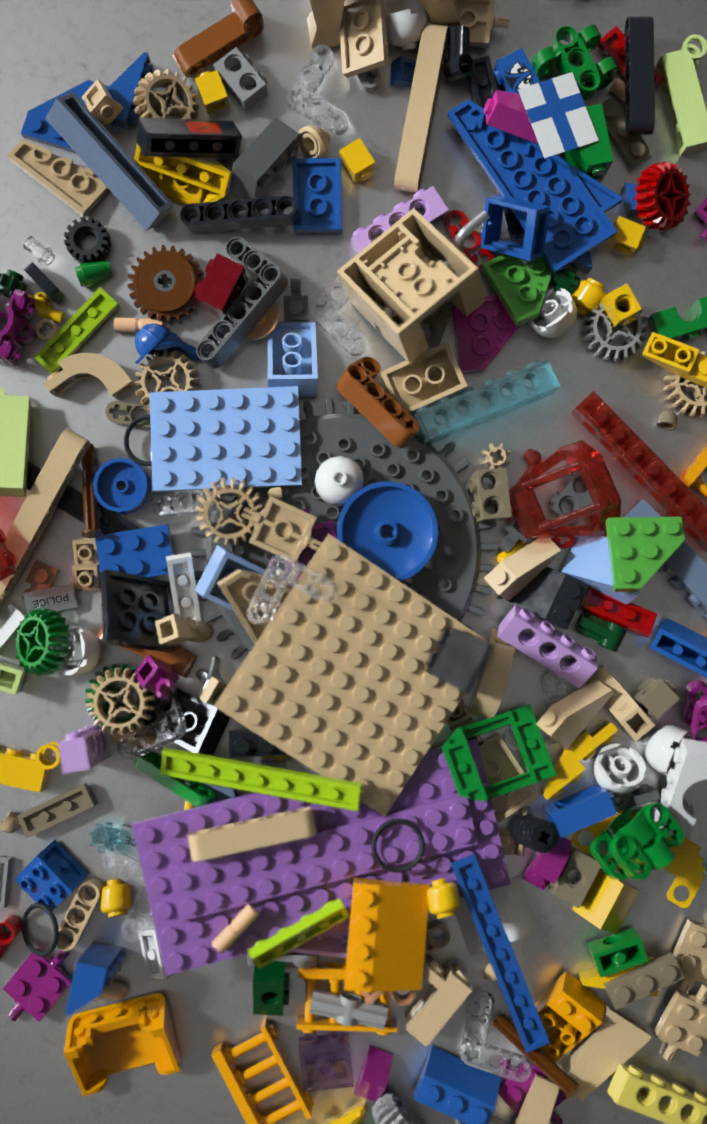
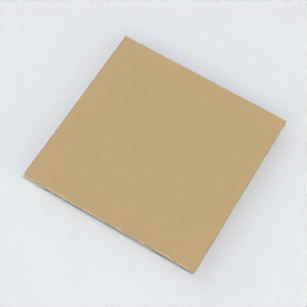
(348, 677)

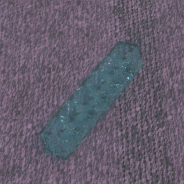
(537, 372)

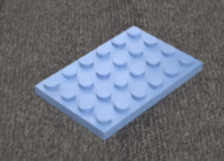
(225, 435)

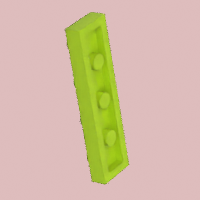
(77, 330)
(298, 933)

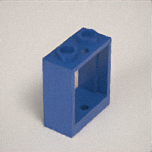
(534, 232)
(581, 809)

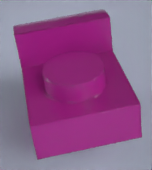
(549, 865)

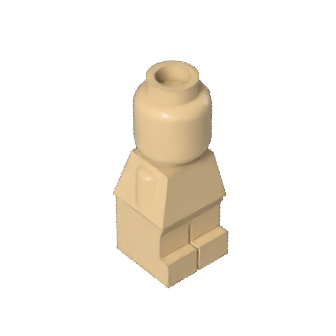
(176, 630)

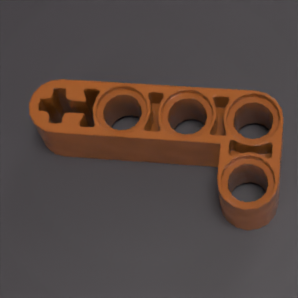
(220, 38)
(376, 403)
(180, 659)

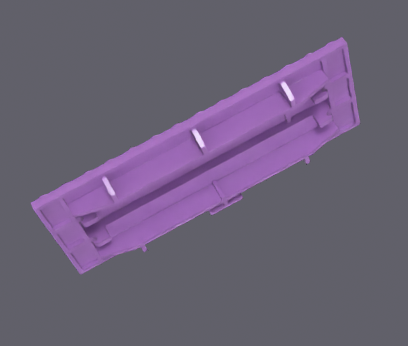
(298, 877)

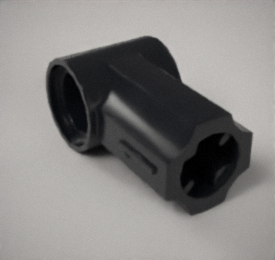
(459, 61)

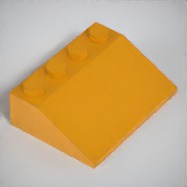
(386, 936)

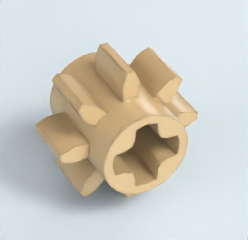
(502, 455)

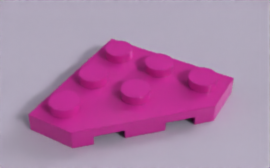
(482, 334)

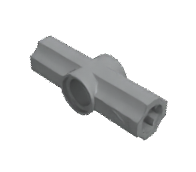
(348, 1009)

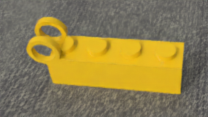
(25, 770)

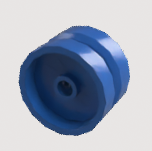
(114, 475)

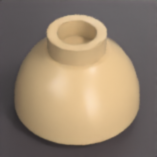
(313, 141)

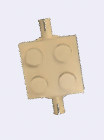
(480, 19)
(282, 529)
(692, 954)
(684, 1024)

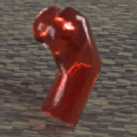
(534, 460)

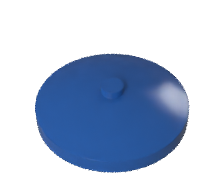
(390, 528)

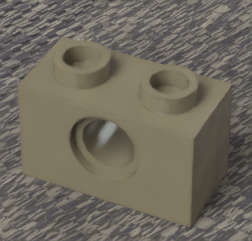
(575, 890)

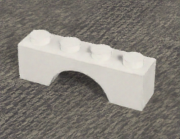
(688, 768)

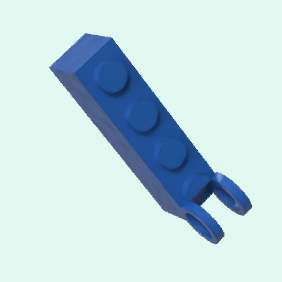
(682, 646)

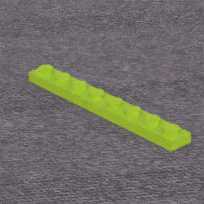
(261, 779)

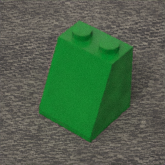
(595, 157)

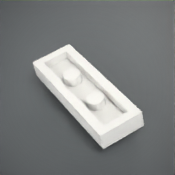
(183, 586)

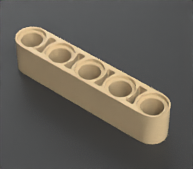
(252, 834)

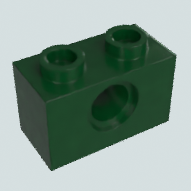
(270, 990)

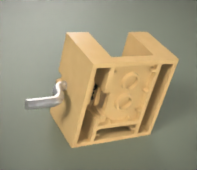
(409, 276)

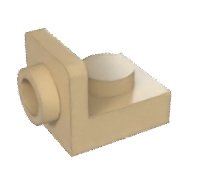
(101, 103)

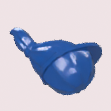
(159, 338)

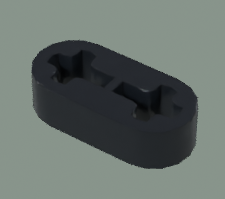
(43, 282)

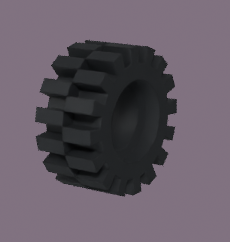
(75, 233)

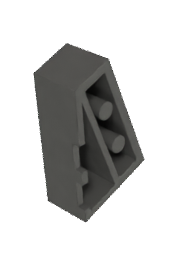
(263, 160)

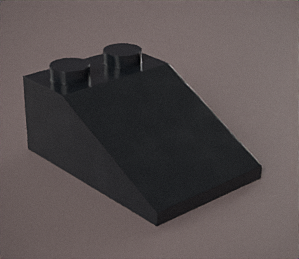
(551, 597)
(458, 658)
(203, 723)

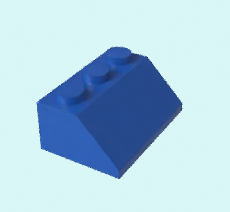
(93, 974)
(457, 1088)

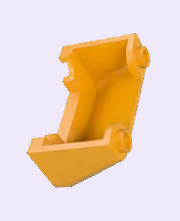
(119, 1040)

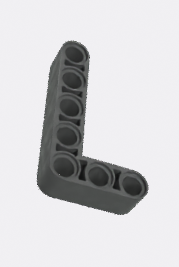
(243, 304)

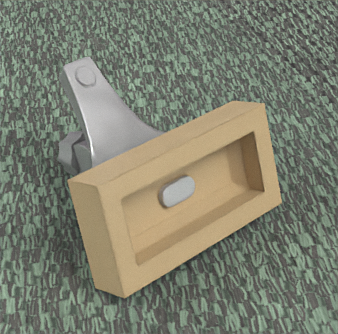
(212, 683)

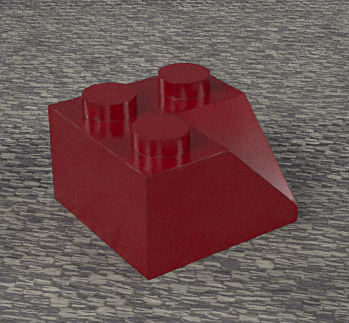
(221, 285)

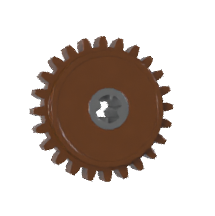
(157, 269)

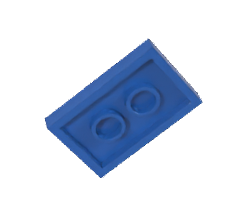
(318, 194)
(136, 551)

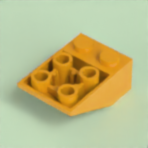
(568, 1015)

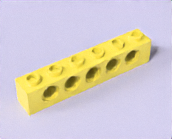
(625, 1092)

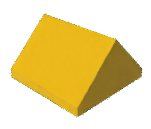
(607, 902)

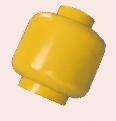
(588, 295)
(116, 898)
(443, 898)

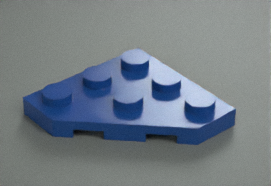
(40, 130)

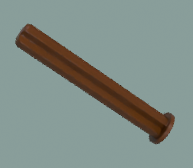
(89, 498)
(537, 1057)

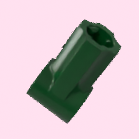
(605, 633)

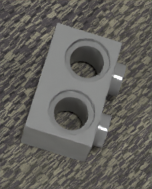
(237, 81)

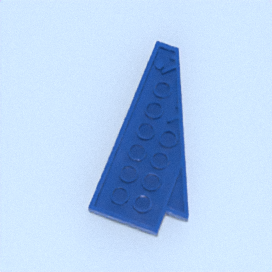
(521, 172)

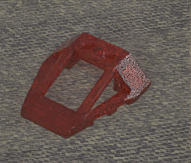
(598, 481)

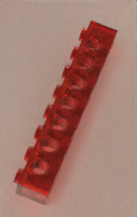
(644, 465)

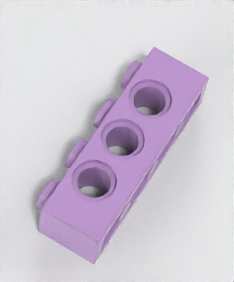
(425, 200)
(552, 657)
(84, 749)

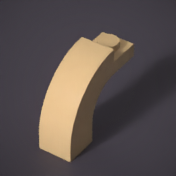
(90, 366)
(493, 678)

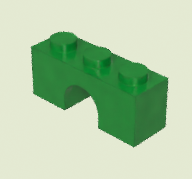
(672, 326)

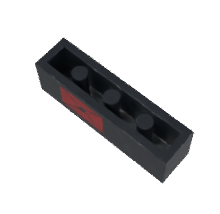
(188, 138)

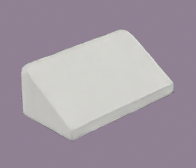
(9, 622)
(152, 955)

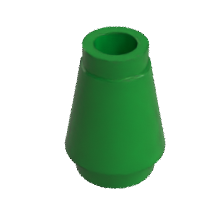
(92, 272)

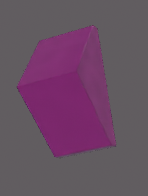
(374, 1074)

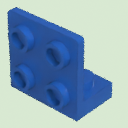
(51, 876)

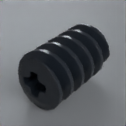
(534, 833)

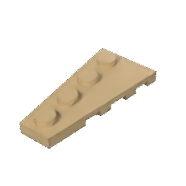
(67, 181)

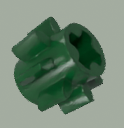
(566, 279)
(10, 281)

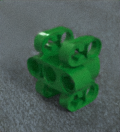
(595, 75)
(638, 843)

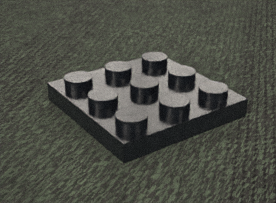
(132, 607)

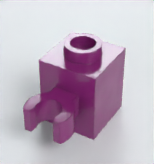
(157, 676)

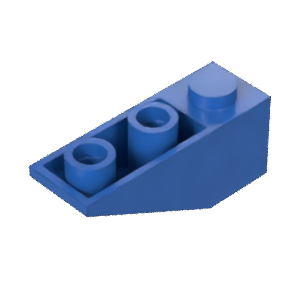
(123, 91)

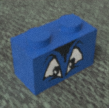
(514, 72)

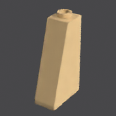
(604, 1049)

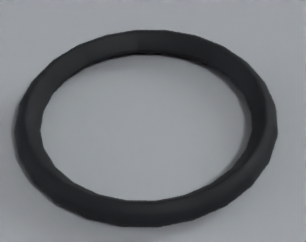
(126, 441)
(421, 843)
(55, 927)

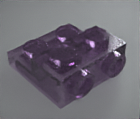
(326, 1061)

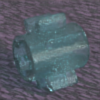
(110, 839)

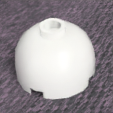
(406, 27)
(556, 314)
(338, 480)
(83, 651)
(662, 745)
(619, 769)

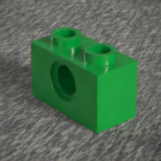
(617, 952)

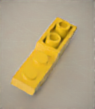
(677, 358)
(567, 761)

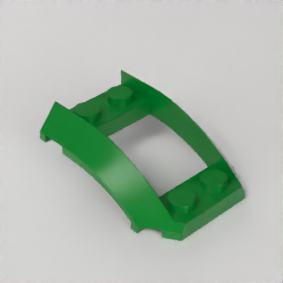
(529, 743)

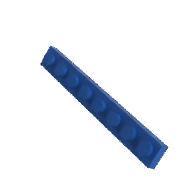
(499, 953)

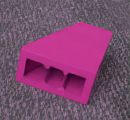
(508, 114)

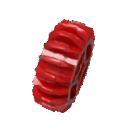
(662, 196)

